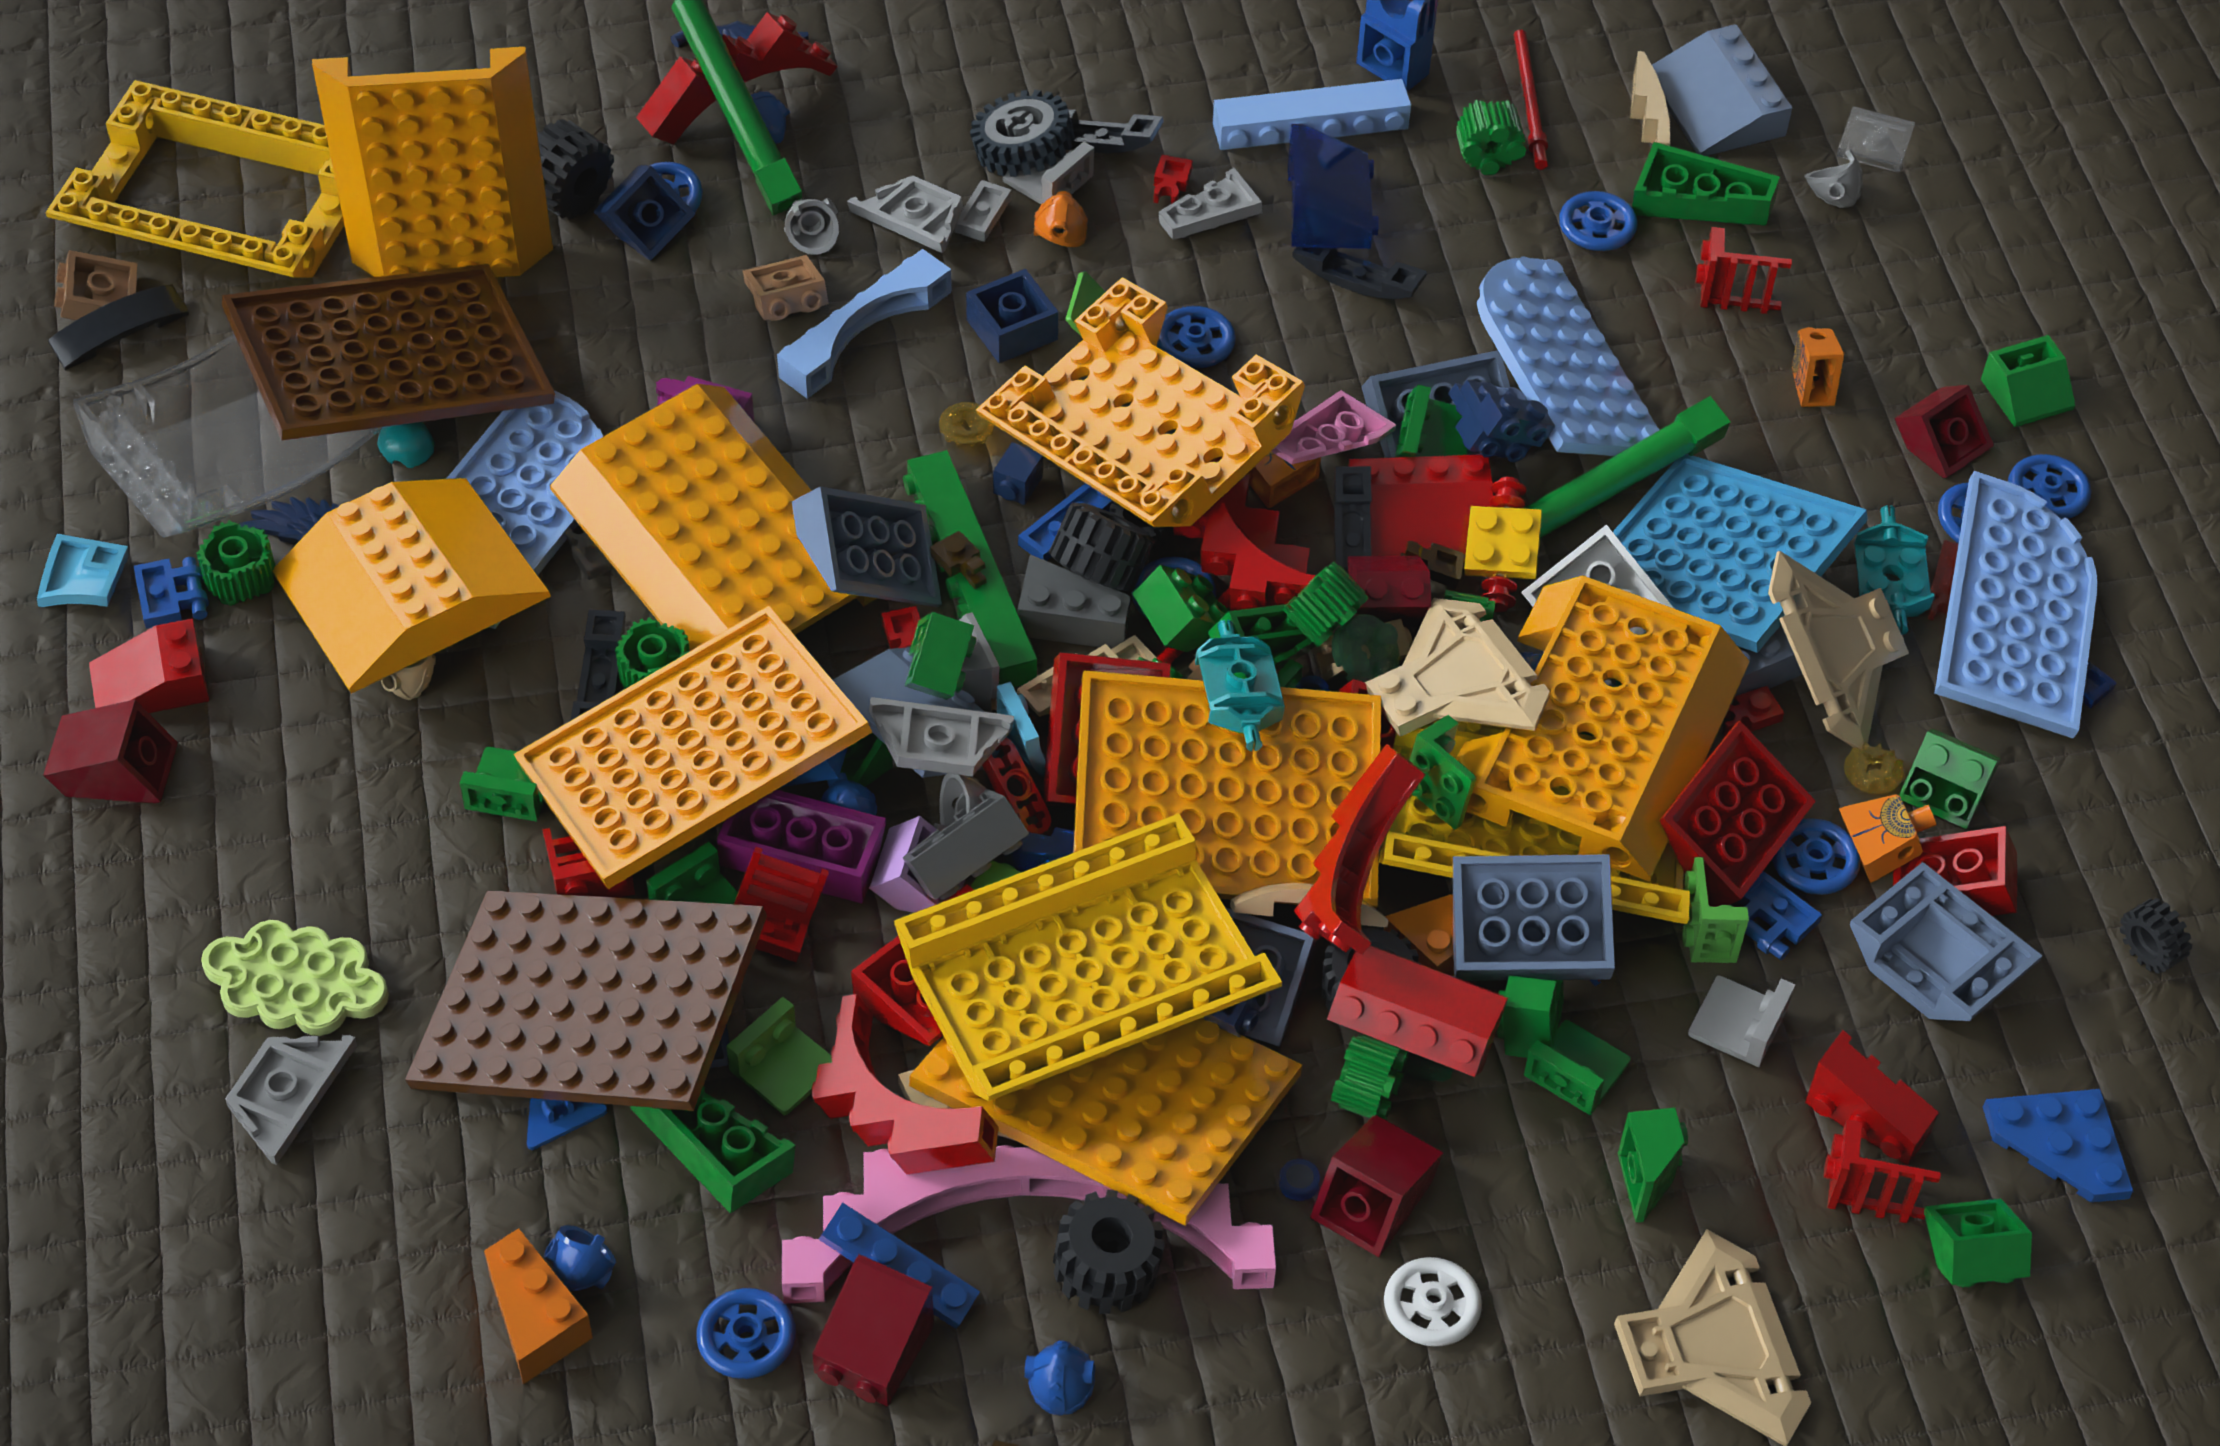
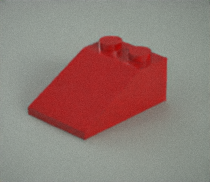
(155, 668)
(1975, 863)

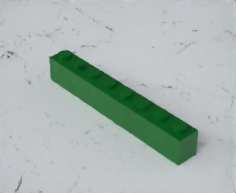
(937, 486)

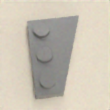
(1215, 206)

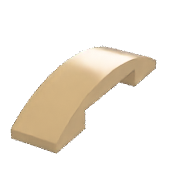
(1261, 902)

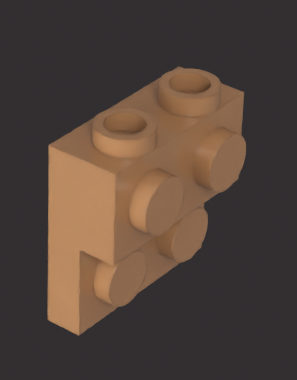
(92, 282)
(786, 288)

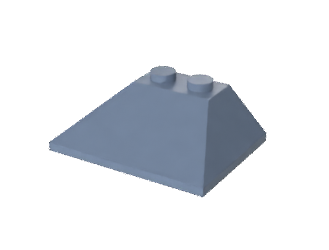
(1939, 947)

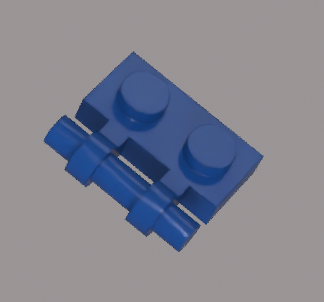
(158, 591)
(1781, 910)

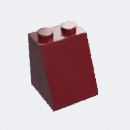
(1395, 587)
(111, 754)
(1375, 1184)
(874, 1331)

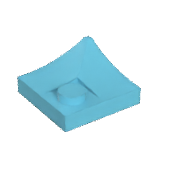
(81, 572)
(1023, 732)

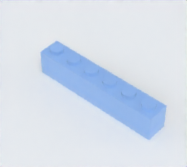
(1332, 110)

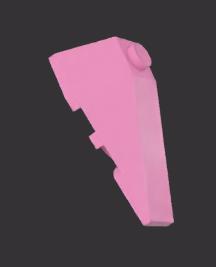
(1333, 427)

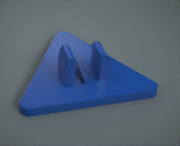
(557, 1118)

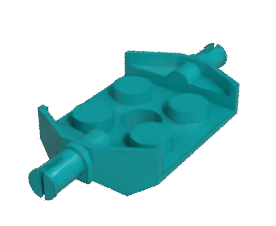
(1896, 551)
(1236, 702)

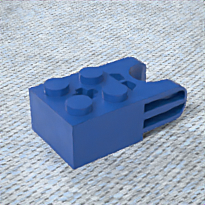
(1397, 39)

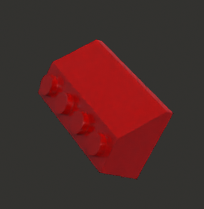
(1418, 1009)

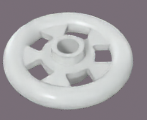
(1437, 1332)

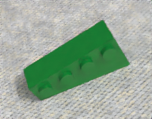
(1702, 188)
(722, 1148)

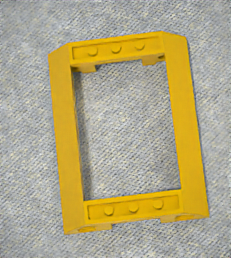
(220, 126)

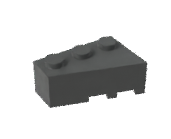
(1071, 608)
(966, 845)

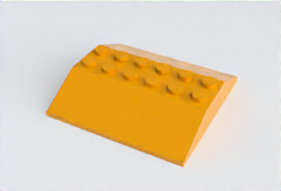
(404, 576)

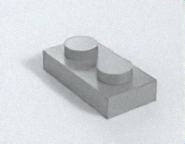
(983, 210)

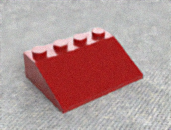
(1425, 500)
(1064, 718)
(1735, 815)
(892, 994)

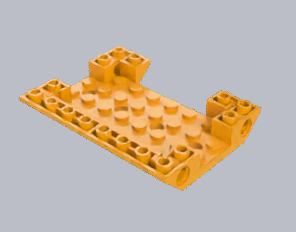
(1126, 448)
(1646, 731)

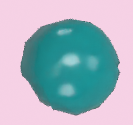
(406, 443)

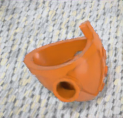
(1062, 213)

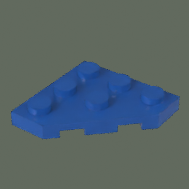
(2064, 1138)

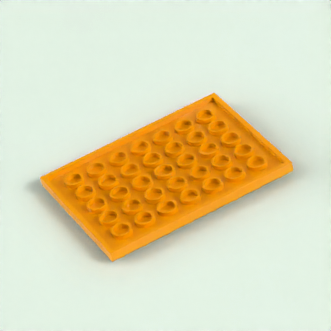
(691, 745)
(1252, 812)
(1143, 1119)

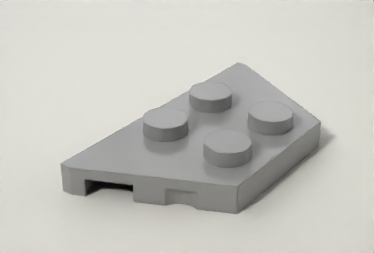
(913, 210)
(938, 735)
(285, 1087)

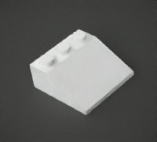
(1603, 560)

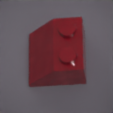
(1945, 429)

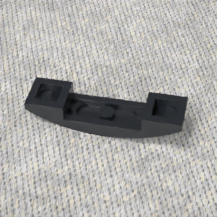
(1115, 137)
(1361, 275)
(115, 321)
(1352, 513)
(599, 669)

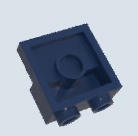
(1507, 413)
(1475, 437)

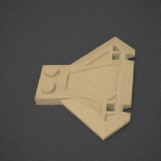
(1837, 644)
(1460, 674)
(1718, 1342)

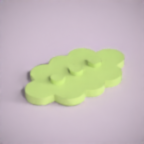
(294, 977)

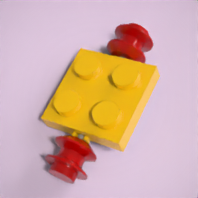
(1503, 542)

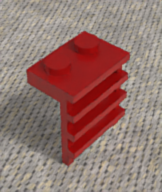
(1719, 272)
(574, 873)
(788, 898)
(1852, 1176)

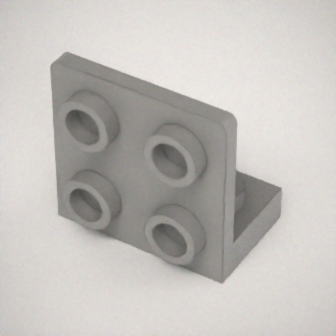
(1065, 175)
(1741, 1018)

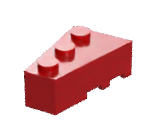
(1856, 1090)

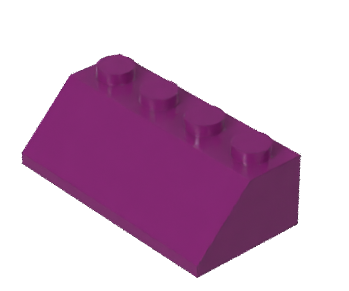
(808, 836)

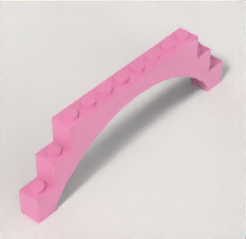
(902, 1199)

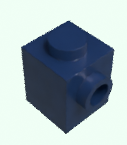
(1017, 473)
(1237, 1018)

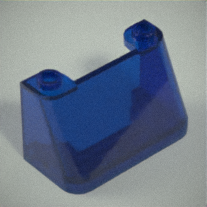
(1329, 191)

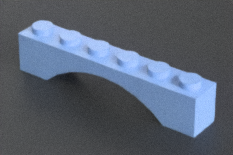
(912, 286)

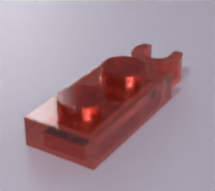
(1943, 579)

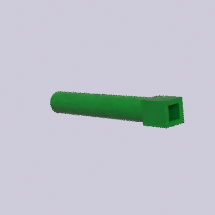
(770, 169)
(1688, 434)

